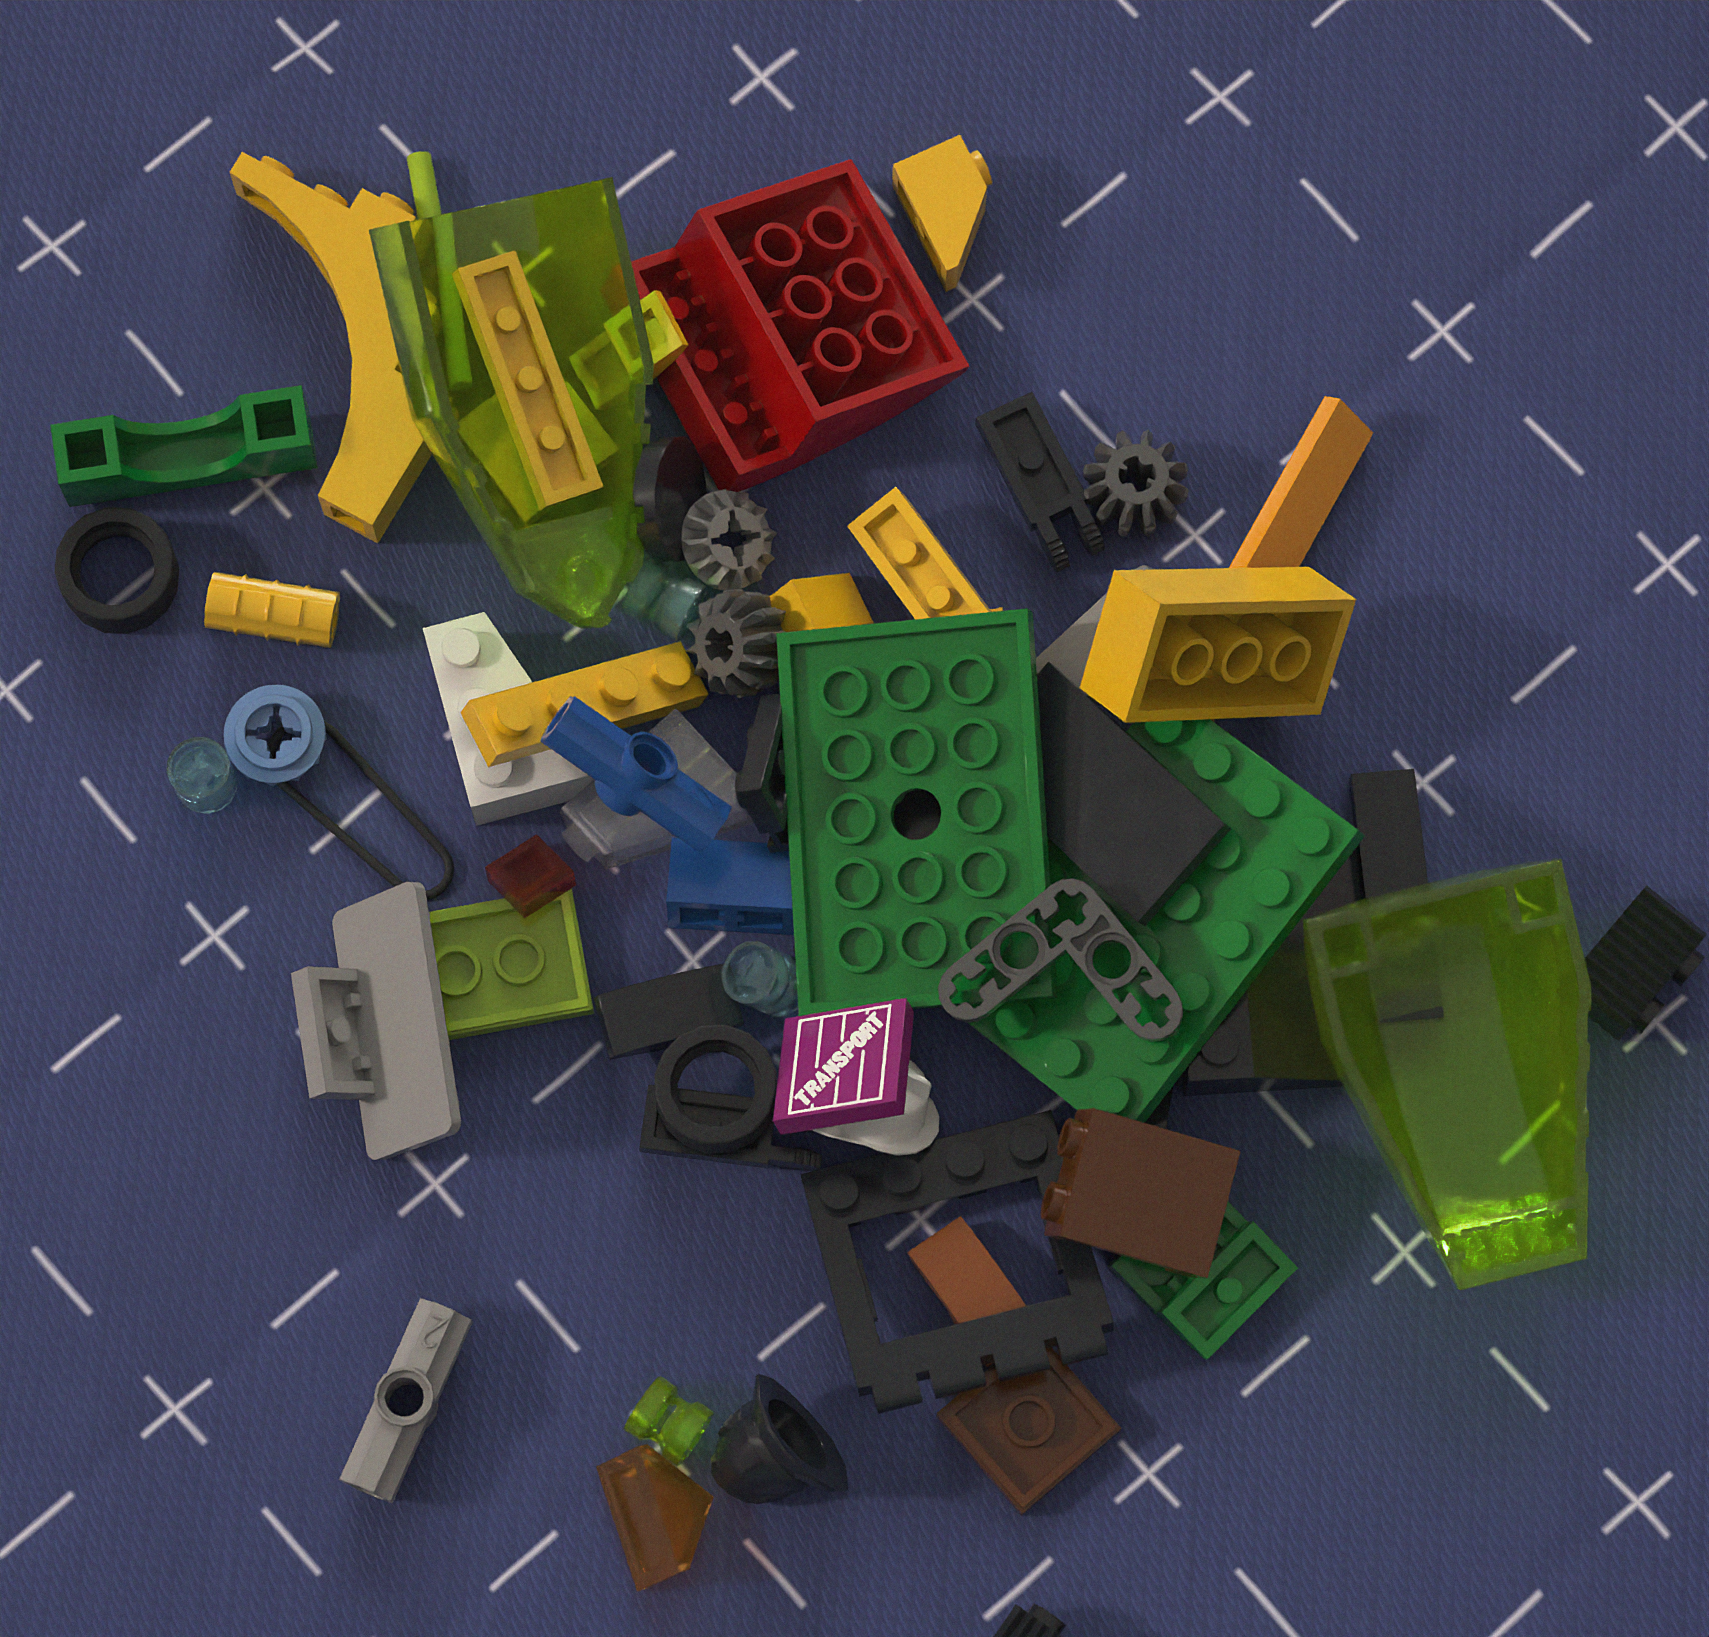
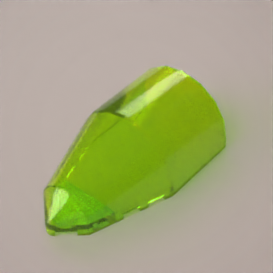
(586, 294)

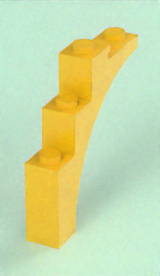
(380, 443)

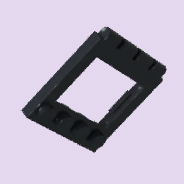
(953, 1354)

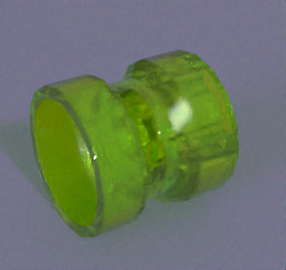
(680, 1430)

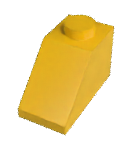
(945, 203)

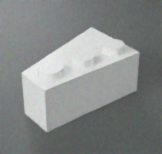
(476, 662)

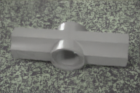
(390, 1440)

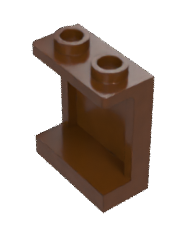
(1139, 1191)

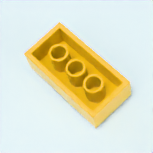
(1216, 643)

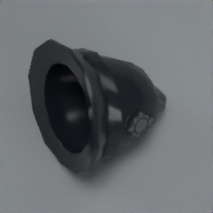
(775, 1449)

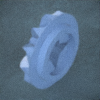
(255, 715)

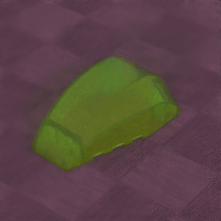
(1491, 1101)

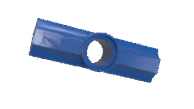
(636, 774)

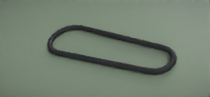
(391, 796)

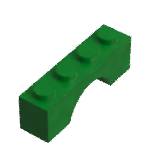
(127, 459)

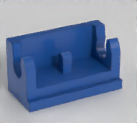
(729, 888)

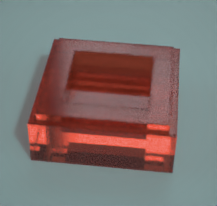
(530, 876)

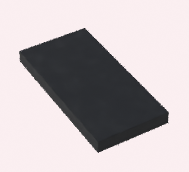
(1116, 803)

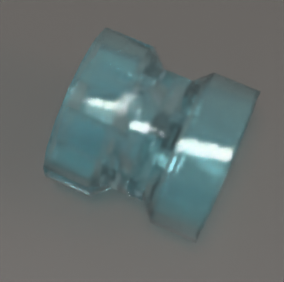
(664, 599)
(199, 761)
(761, 978)

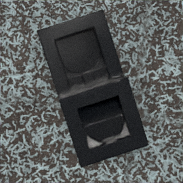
(658, 1010)

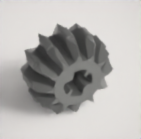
(1150, 468)
(737, 642)

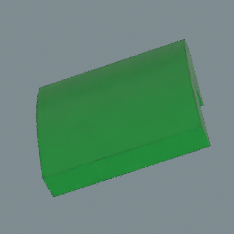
(1210, 1309)

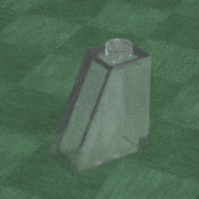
(624, 839)

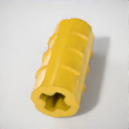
(272, 609)

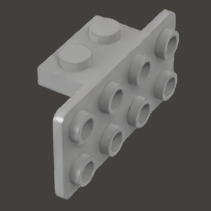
(381, 1024)

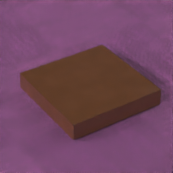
(1029, 1430)

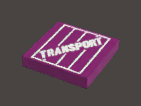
(844, 1066)

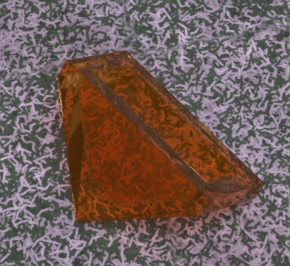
(655, 1513)

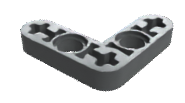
(1077, 941)

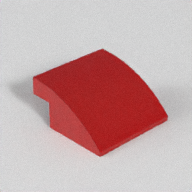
(794, 325)

